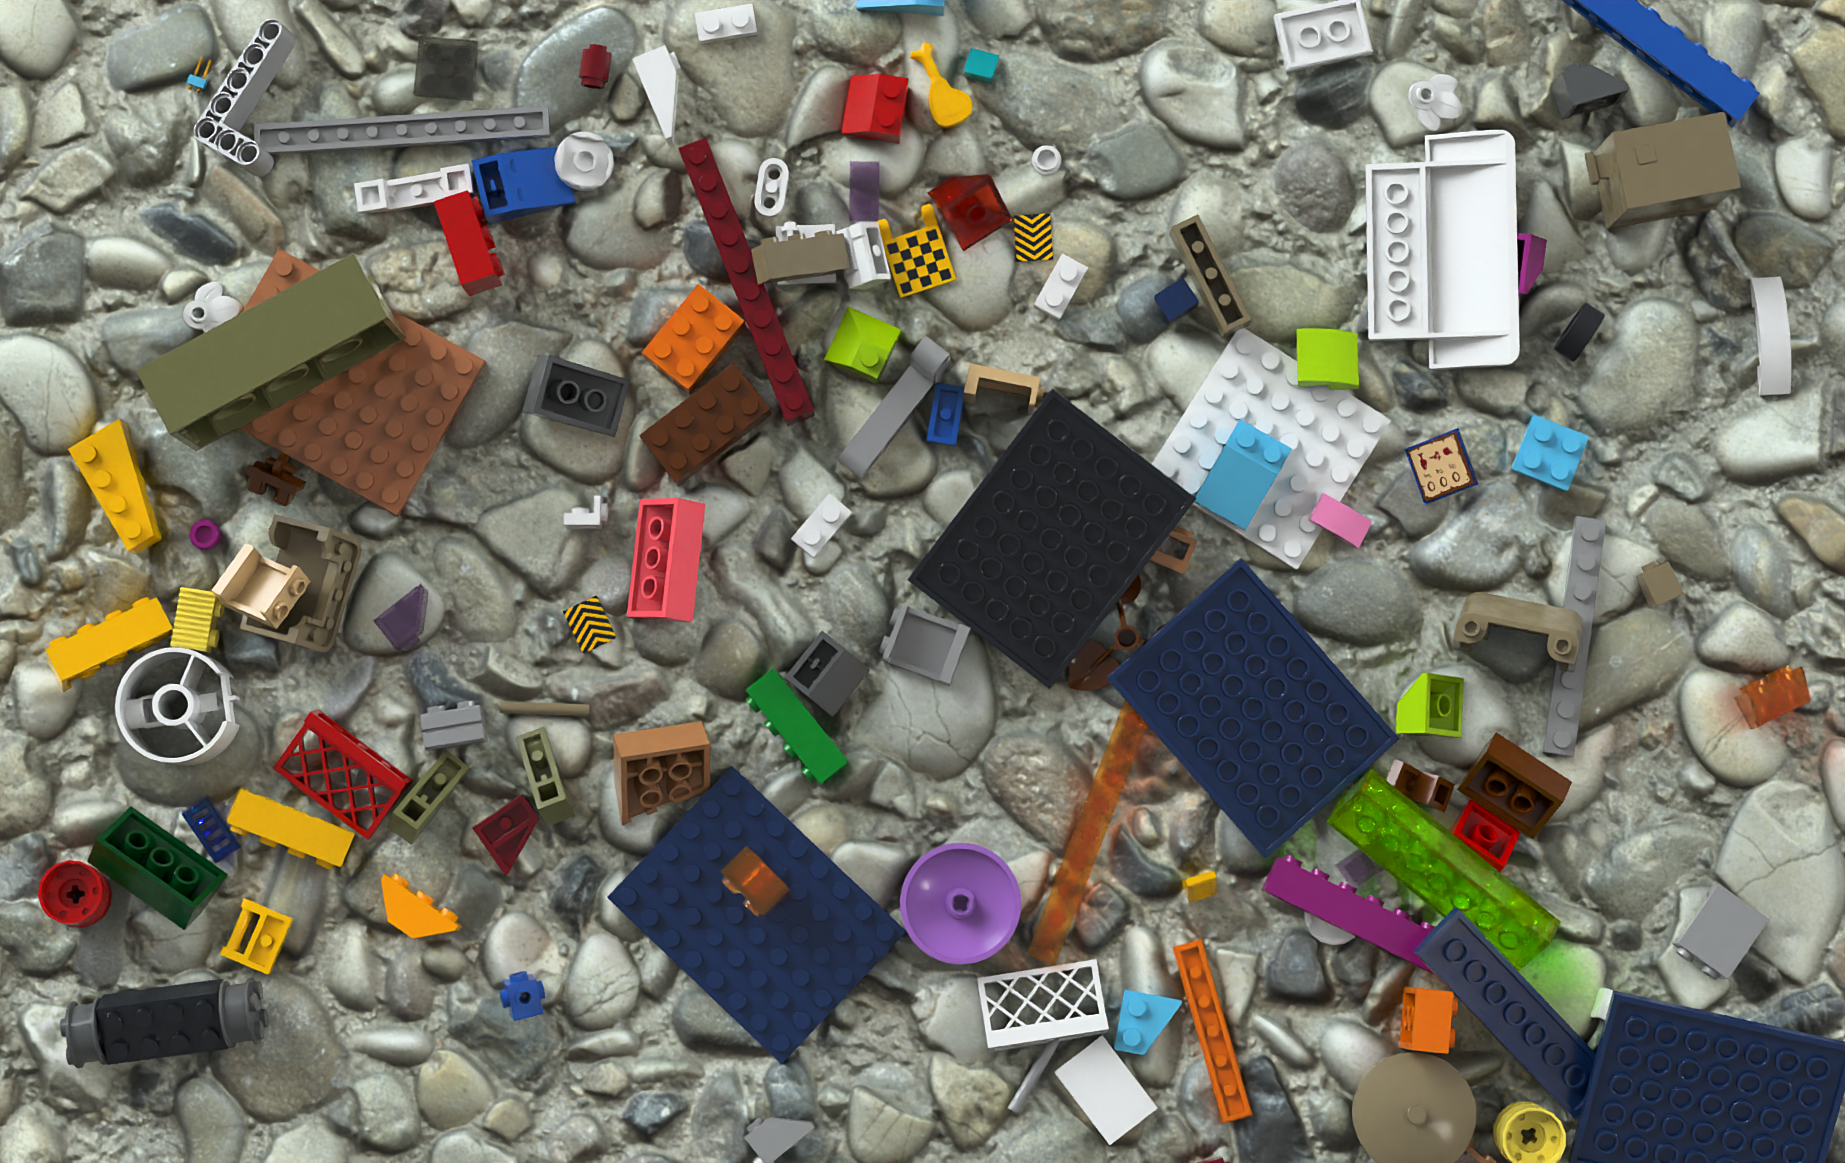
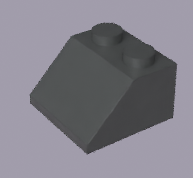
(1586, 90)

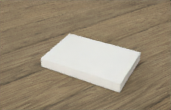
(1322, 34)
(1105, 1089)

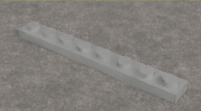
(1580, 597)

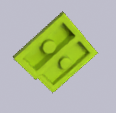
(1327, 358)

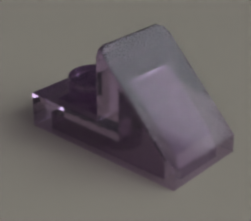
(1357, 868)

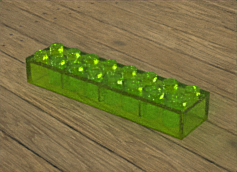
(1441, 868)

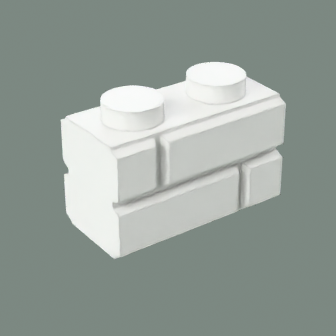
(865, 256)

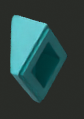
(980, 66)

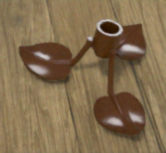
(1093, 662)

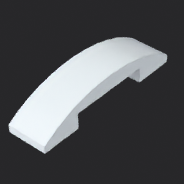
(413, 190)
(1772, 335)

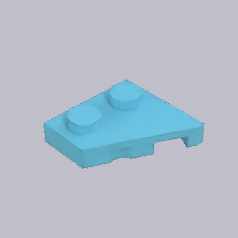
(1142, 1020)

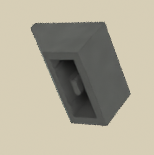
(827, 673)

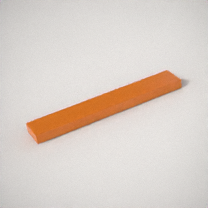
(1212, 1031)

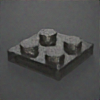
(446, 68)

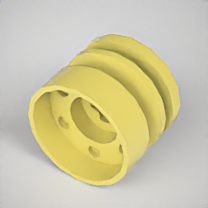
(1547, 1132)

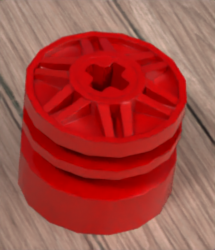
(63, 882)

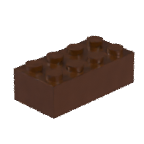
(705, 424)

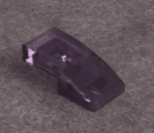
(864, 191)

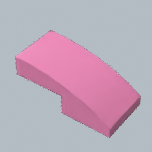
(1340, 520)

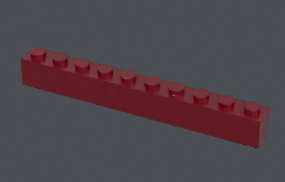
(742, 275)

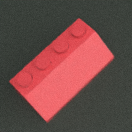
(666, 559)

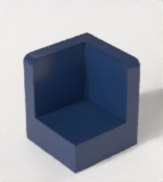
(1176, 301)

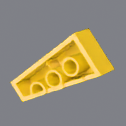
(289, 827)

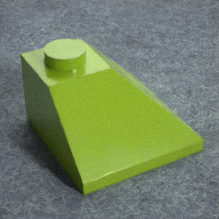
(863, 345)
(1432, 707)

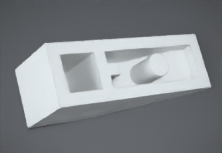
(660, 82)

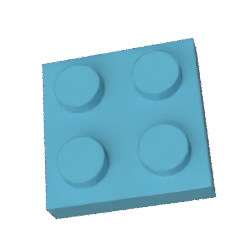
(1549, 453)

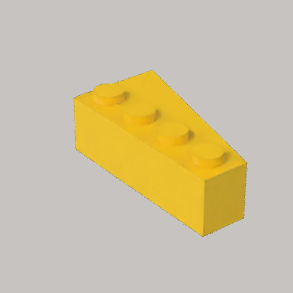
(115, 478)
(108, 641)

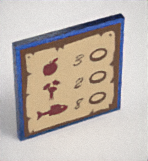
(1441, 466)

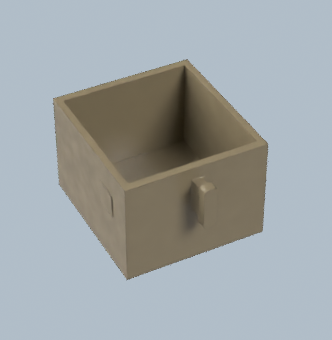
(1664, 170)

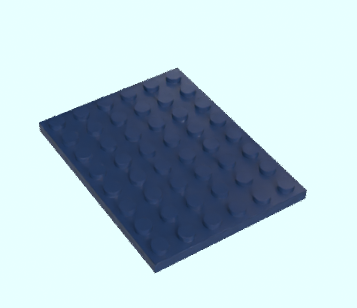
(1252, 708)
(767, 971)
(1706, 1089)

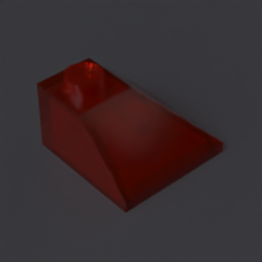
(970, 208)

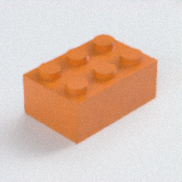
(694, 339)
(1427, 1020)

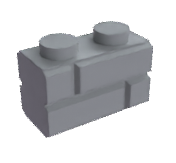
(453, 727)

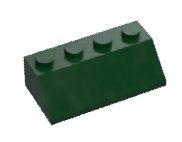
(156, 867)

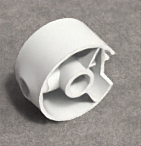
(155, 709)

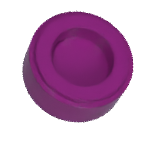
(205, 535)

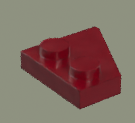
(507, 831)

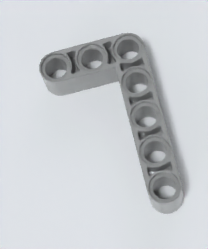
(238, 96)
(926, 368)

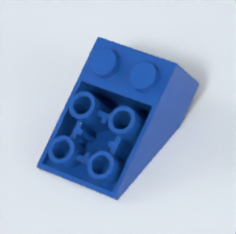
(520, 184)

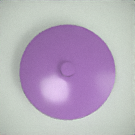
(960, 903)

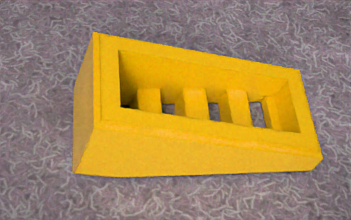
(1200, 886)

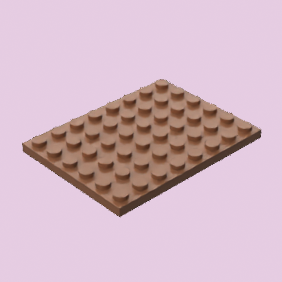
(376, 420)

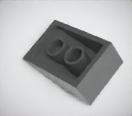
(576, 395)

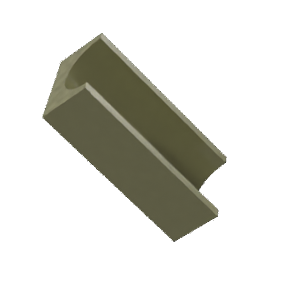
(270, 354)

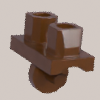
(278, 474)

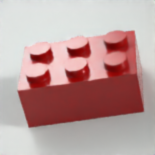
(470, 242)

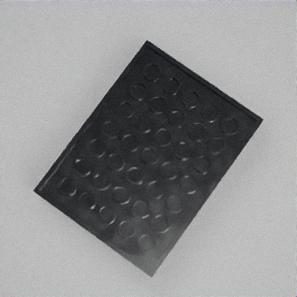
(1051, 538)

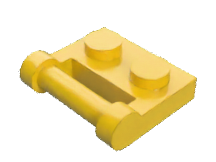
(265, 940)

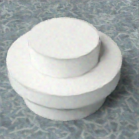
(1046, 160)

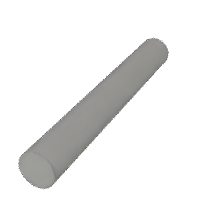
(1033, 1075)

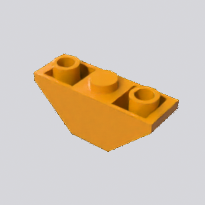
(413, 911)

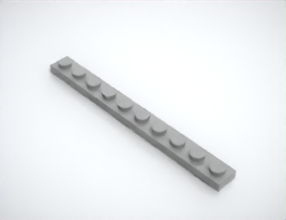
(403, 130)

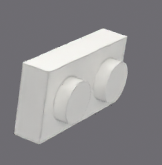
(726, 23)
(1060, 287)
(821, 525)

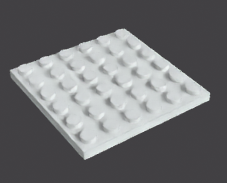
(1324, 427)

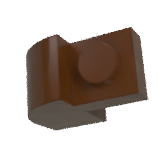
(1420, 786)

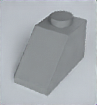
(775, 1136)

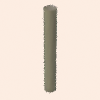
(545, 708)

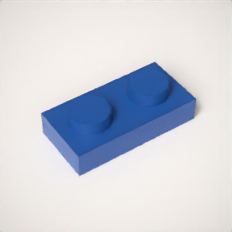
(945, 414)

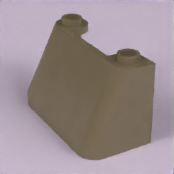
(330, 564)
(1558, 624)

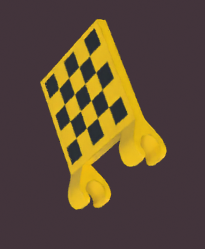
(919, 257)

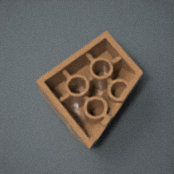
(660, 767)

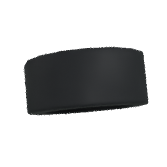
(1579, 332)

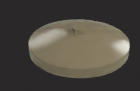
(1414, 1110)

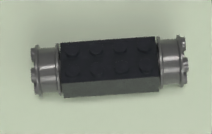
(164, 1022)

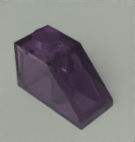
(405, 619)

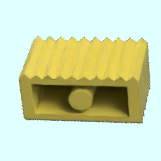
(196, 620)

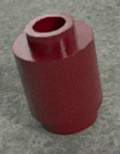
(595, 66)

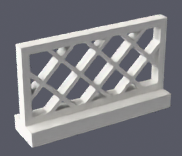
(1044, 1032)

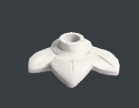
(1439, 101)
(214, 306)

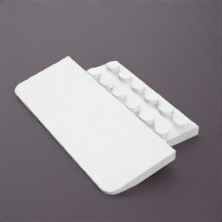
(1446, 250)

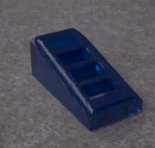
(195, 825)

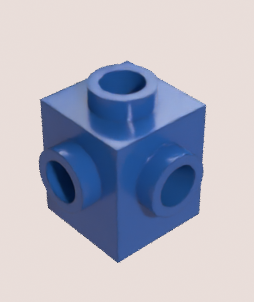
(526, 1005)

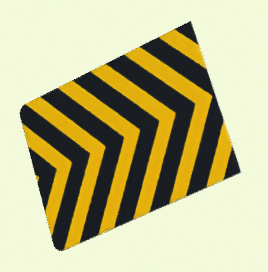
(1033, 237)
(589, 624)

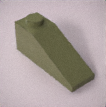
(545, 777)
(427, 797)

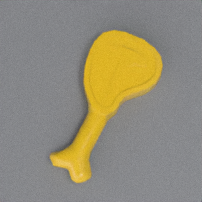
(946, 104)

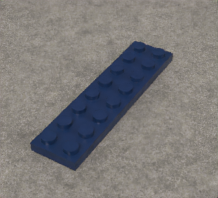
(1509, 1009)

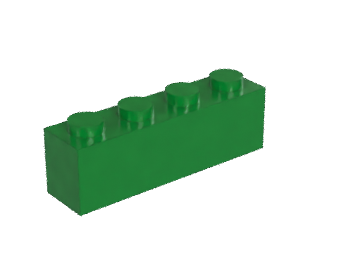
(796, 726)

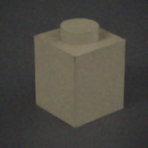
(1659, 583)

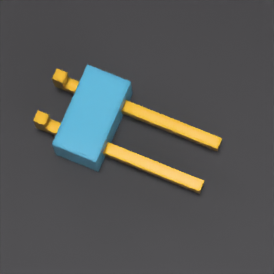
(198, 82)

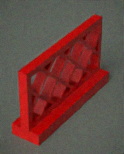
(359, 754)

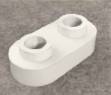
(771, 189)

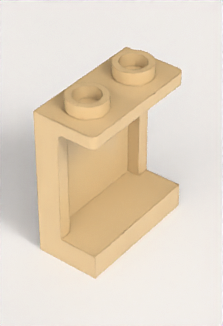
(1003, 381)
(260, 587)

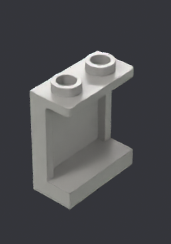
(924, 644)
(1720, 933)

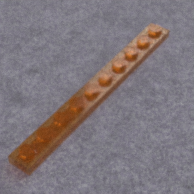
(1088, 836)

